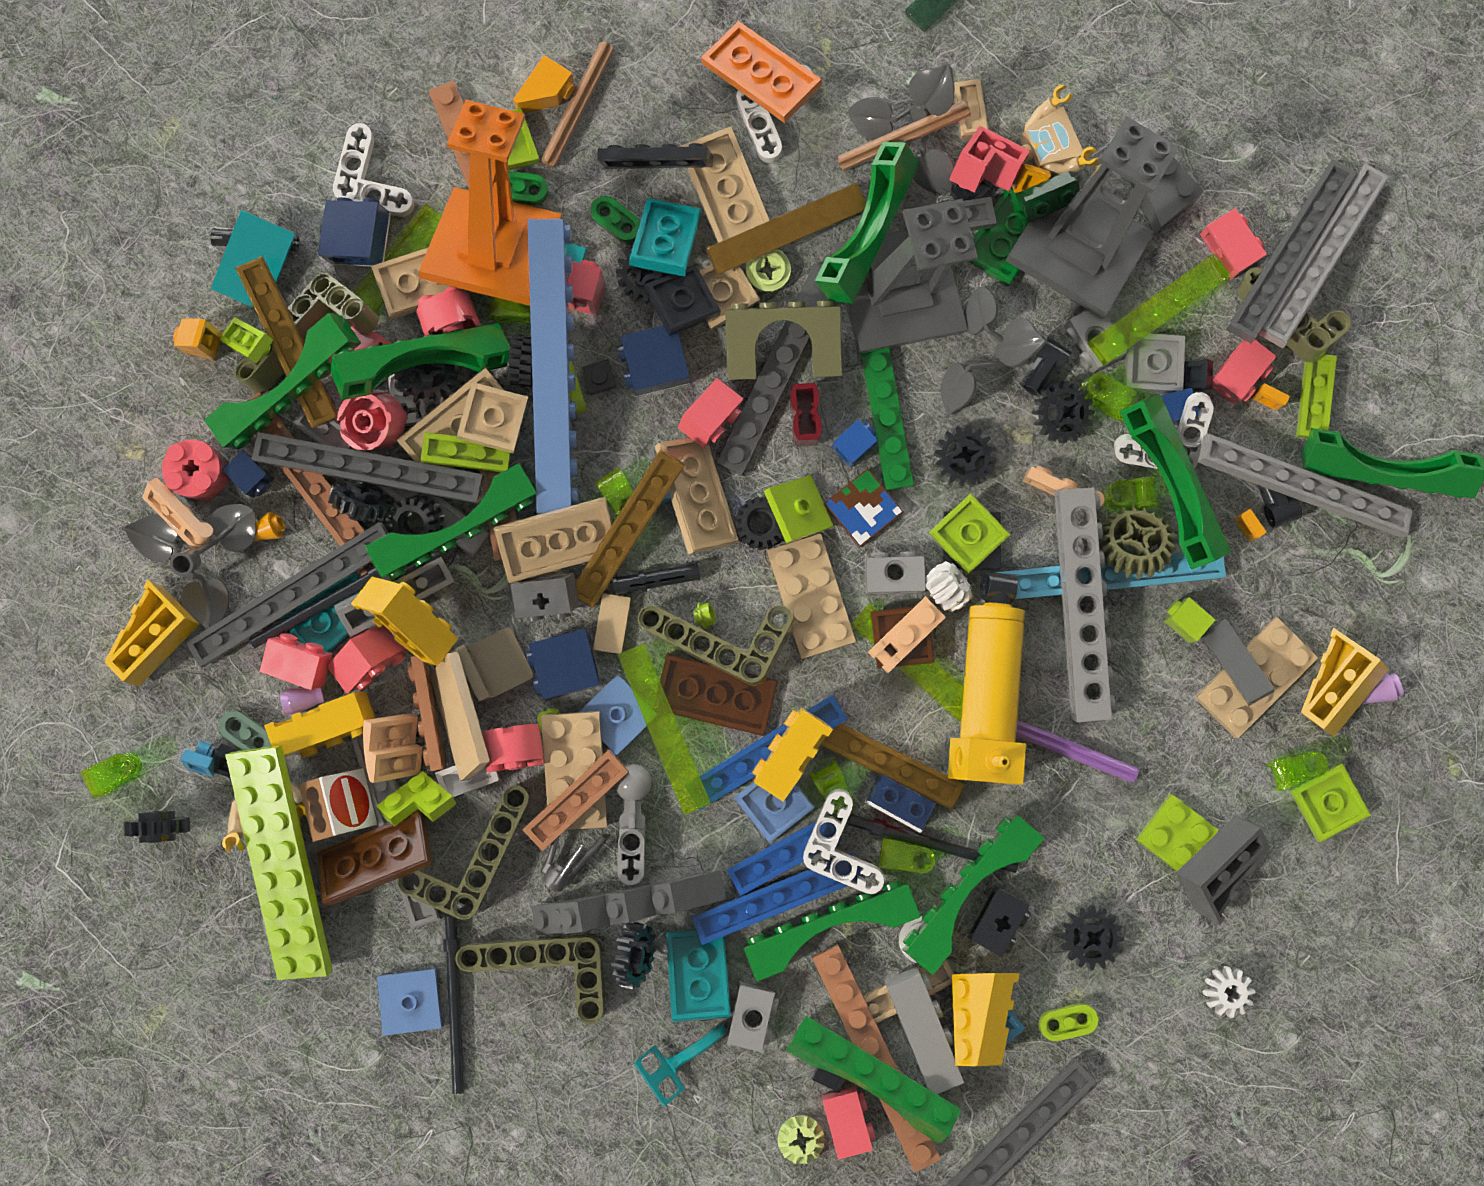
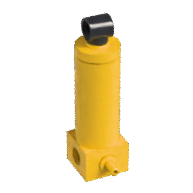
(991, 688)

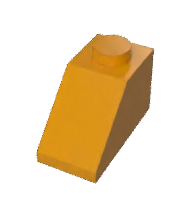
(545, 87)
(197, 338)

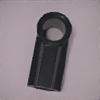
(1048, 362)
(1279, 508)

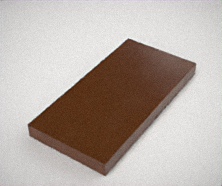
(716, 697)
(373, 859)

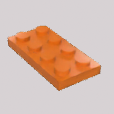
(761, 71)

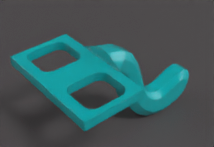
(671, 1065)

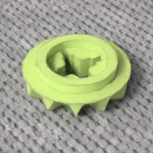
(777, 260)
(807, 1127)

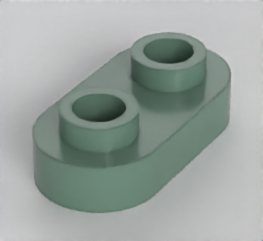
(248, 733)

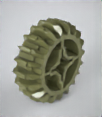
(1132, 549)

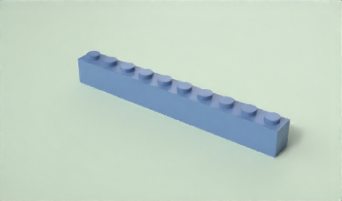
(552, 363)

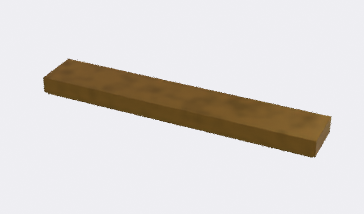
(786, 228)
(285, 334)
(627, 527)
(893, 765)

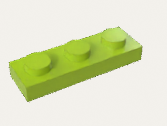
(246, 340)
(1316, 395)
(453, 452)

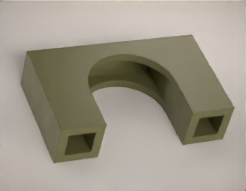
(819, 321)

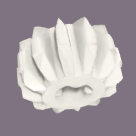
(948, 586)
(1223, 1002)

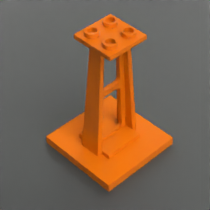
(482, 231)

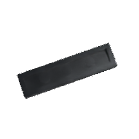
(666, 156)

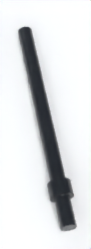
(314, 608)
(879, 827)
(451, 946)

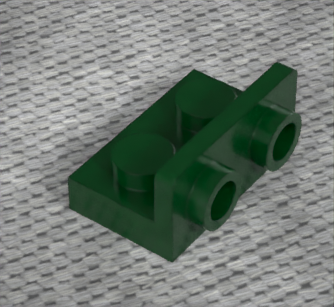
(1048, 196)

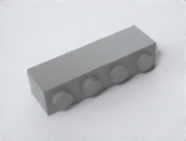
(423, 579)
(923, 1030)

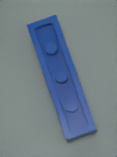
(775, 858)

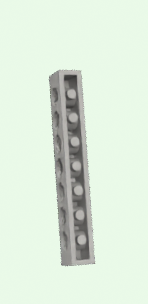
(1066, 504)

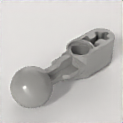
(632, 789)

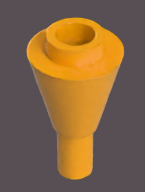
(269, 527)

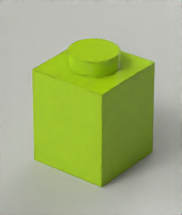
(1188, 619)

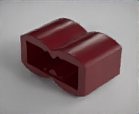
(804, 407)

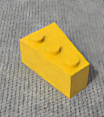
(407, 619)
(150, 636)
(1342, 683)
(322, 725)
(791, 753)
(981, 1017)

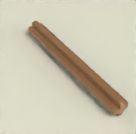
(577, 104)
(905, 134)

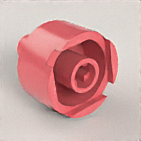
(447, 312)
(371, 421)
(184, 459)
(513, 747)

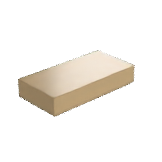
(971, 93)
(612, 623)

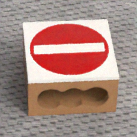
(338, 804)

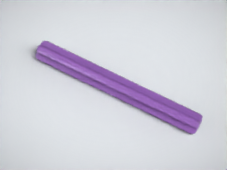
(1076, 752)

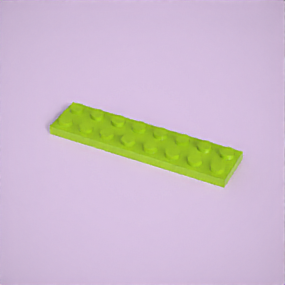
(279, 863)

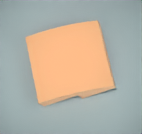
(391, 747)

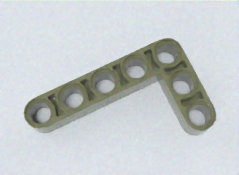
(319, 298)
(719, 647)
(478, 862)
(545, 958)

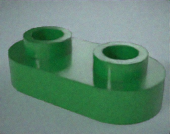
(522, 185)
(616, 220)

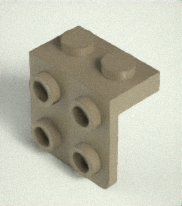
(494, 665)

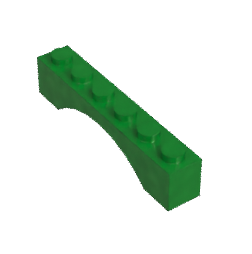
(890, 179)
(362, 370)
(237, 422)
(1450, 474)
(1197, 525)
(399, 551)
(933, 940)
(773, 952)
(914, 1102)

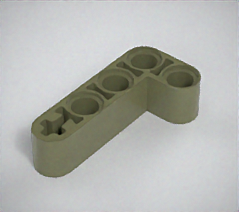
(1308, 329)

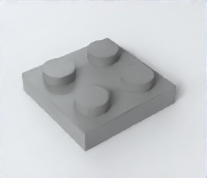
(1156, 364)

